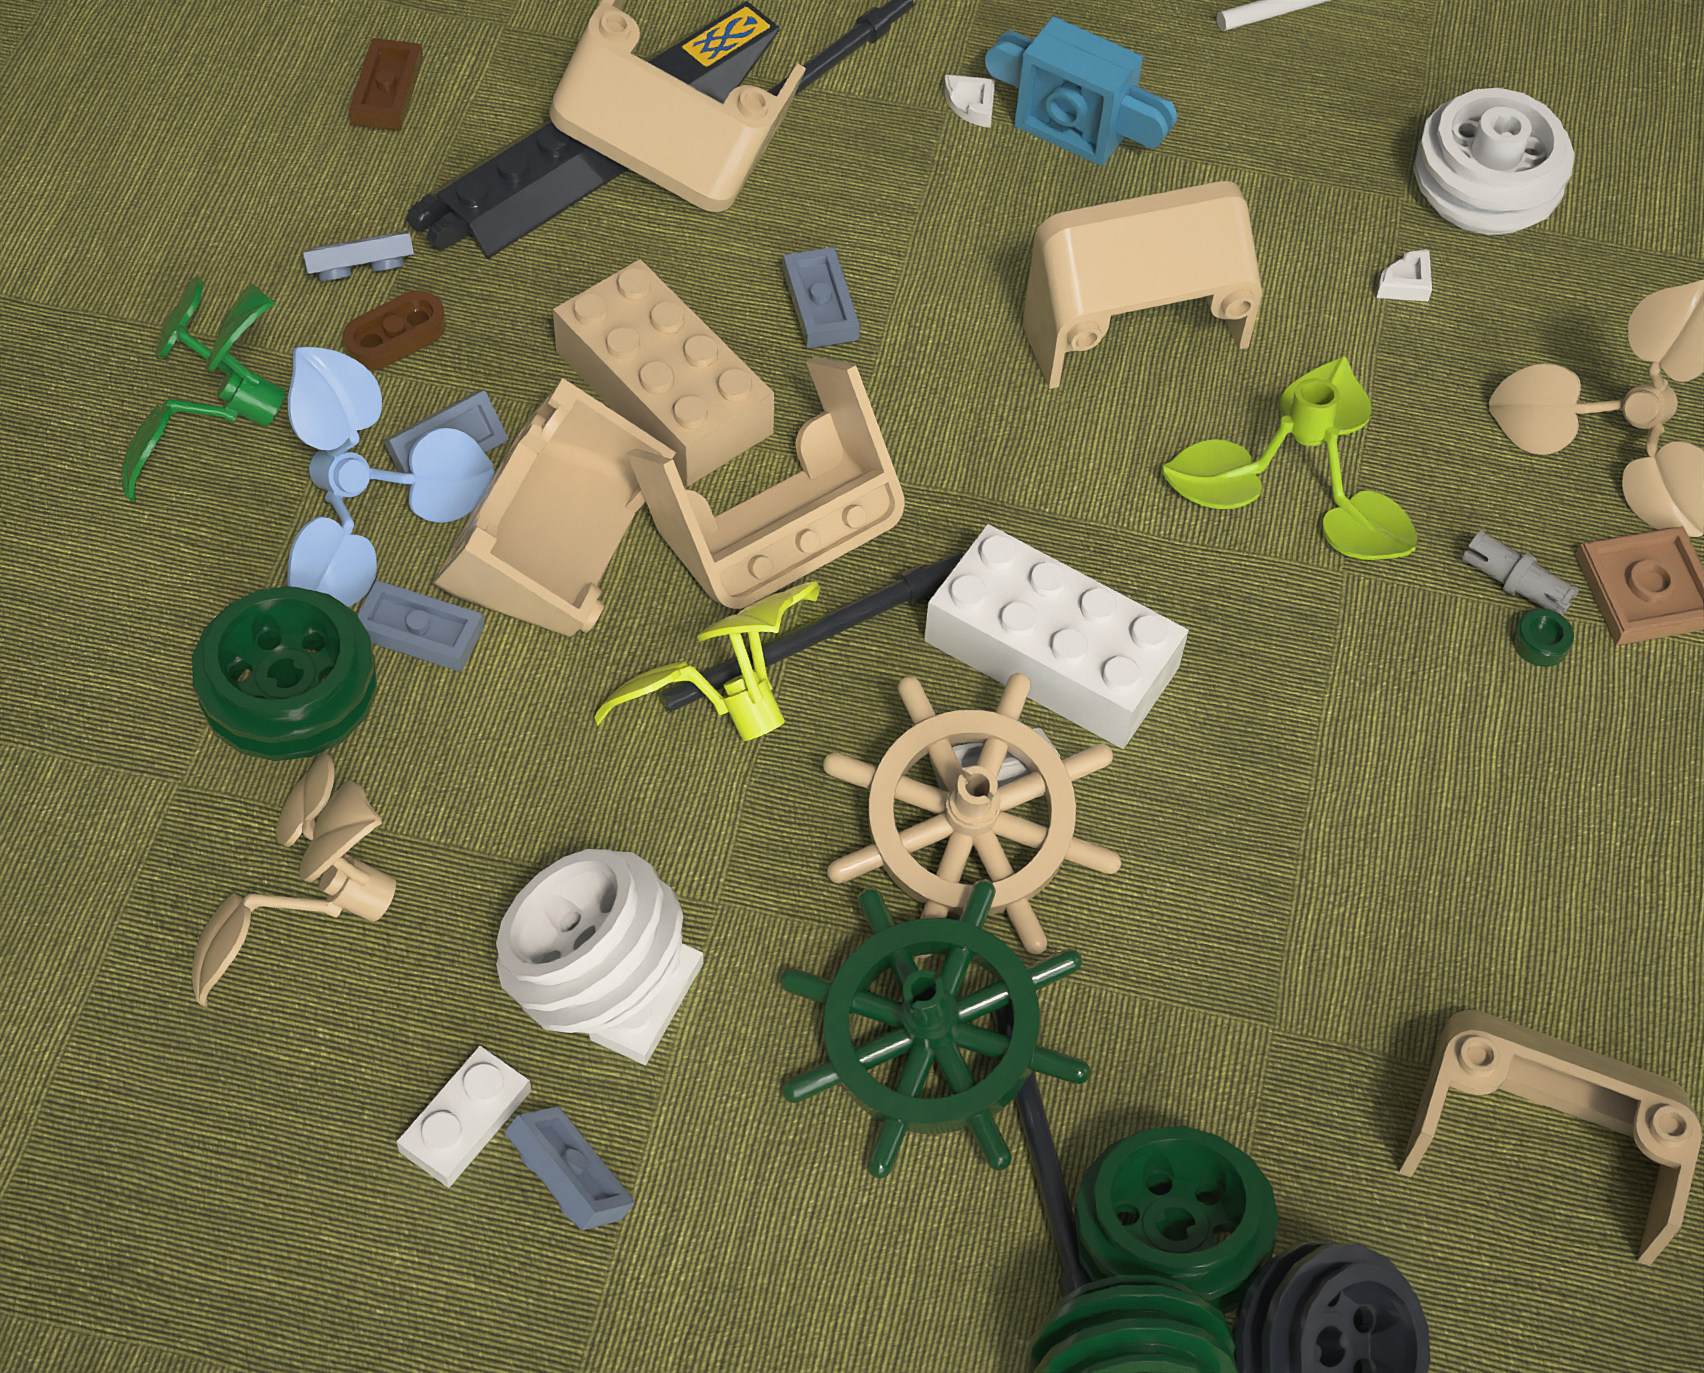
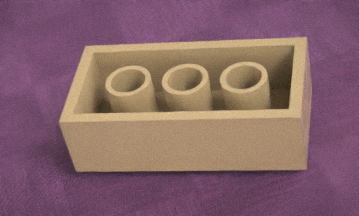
(664, 370)

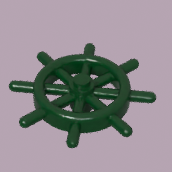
(933, 1027)

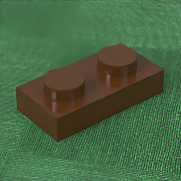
(386, 84)

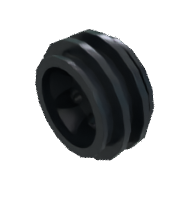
(1330, 1313)

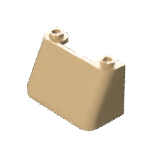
(552, 515)

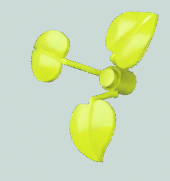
(748, 695)

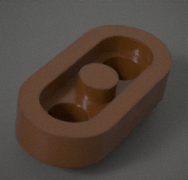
(390, 329)

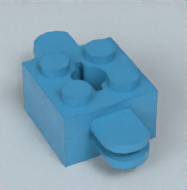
(1079, 90)

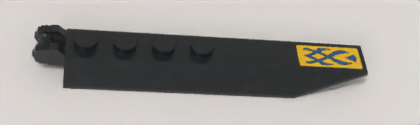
(552, 171)

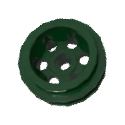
(284, 704)
(1162, 1180)
(1133, 1328)

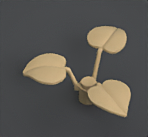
(1541, 405)
(344, 879)

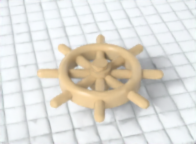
(972, 808)

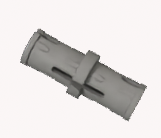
(1520, 573)

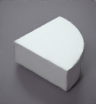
(970, 98)
(1407, 278)

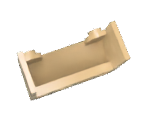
(660, 122)
(1136, 259)
(797, 525)
(1490, 1053)

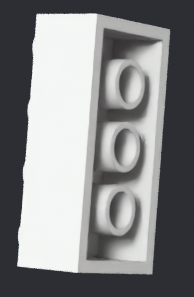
(1074, 638)

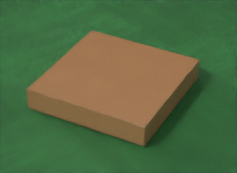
(1646, 584)

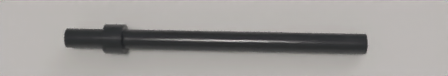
(868, 28)
(910, 587)
(1047, 1171)

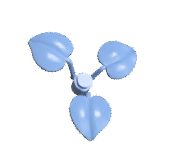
(326, 407)

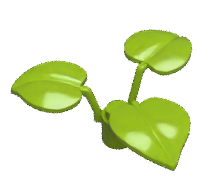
(1315, 410)

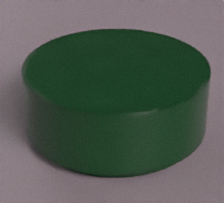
(1543, 637)

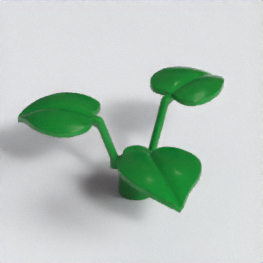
(241, 388)

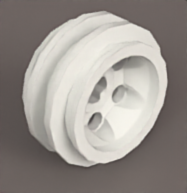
(1493, 161)
(589, 941)

